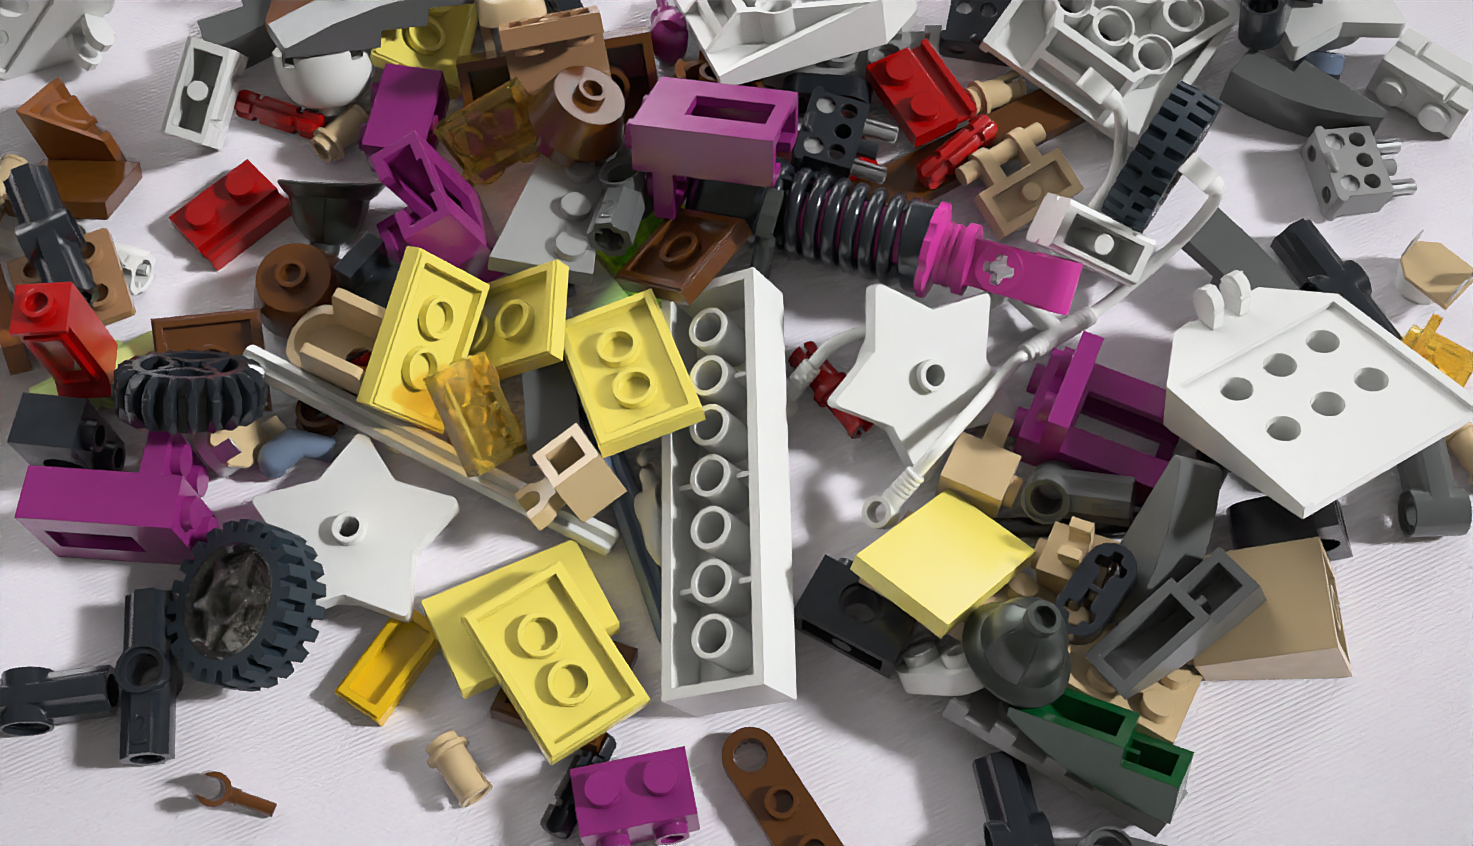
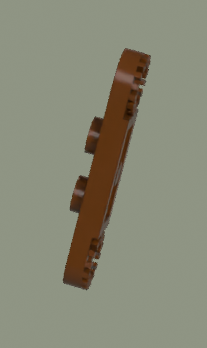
(777, 795)

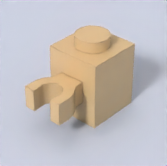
(983, 469)
(574, 477)
(1063, 553)

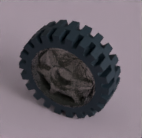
(1160, 152)
(246, 606)

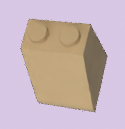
(1291, 633)

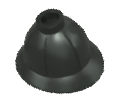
(329, 211)
(1019, 650)

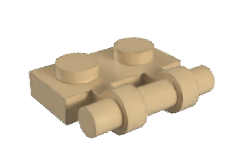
(1015, 199)

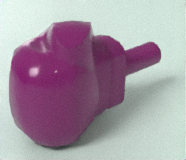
(668, 33)

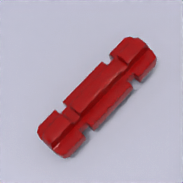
(278, 114)
(956, 151)

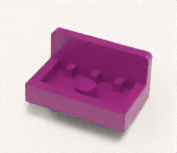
(636, 800)

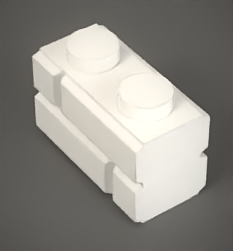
(1425, 83)
(204, 93)
(1090, 239)

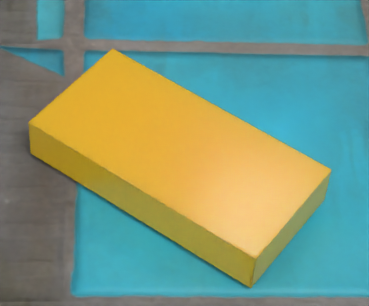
(389, 667)

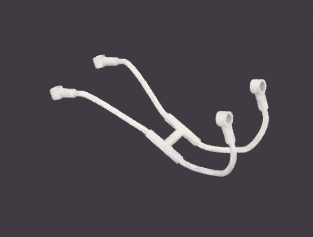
(1052, 330)

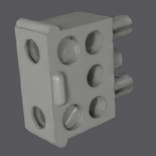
(1350, 172)

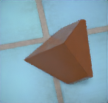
(65, 127)

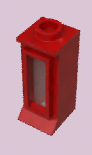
(65, 338)

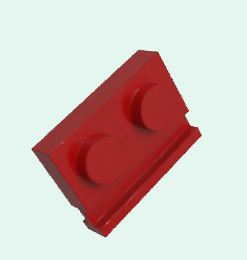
(920, 93)
(231, 215)

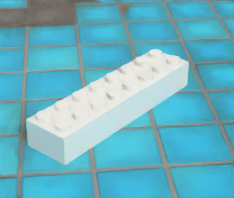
(729, 506)

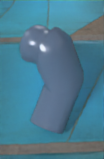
(290, 447)

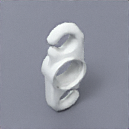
(649, 503)

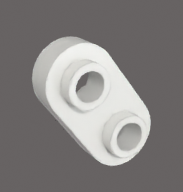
(937, 671)

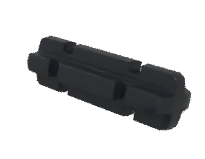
(560, 817)

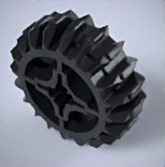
(189, 391)

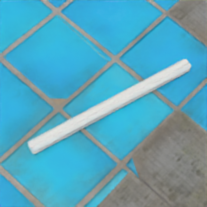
(420, 446)

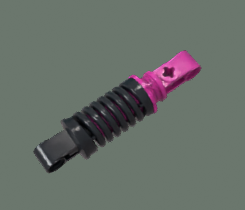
(888, 238)

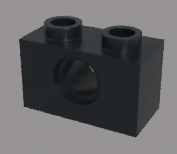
(64, 434)
(823, 617)

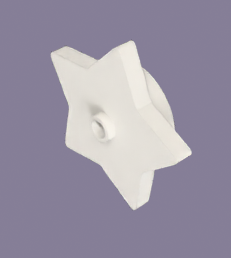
(1338, 24)
(920, 370)
(389, 521)

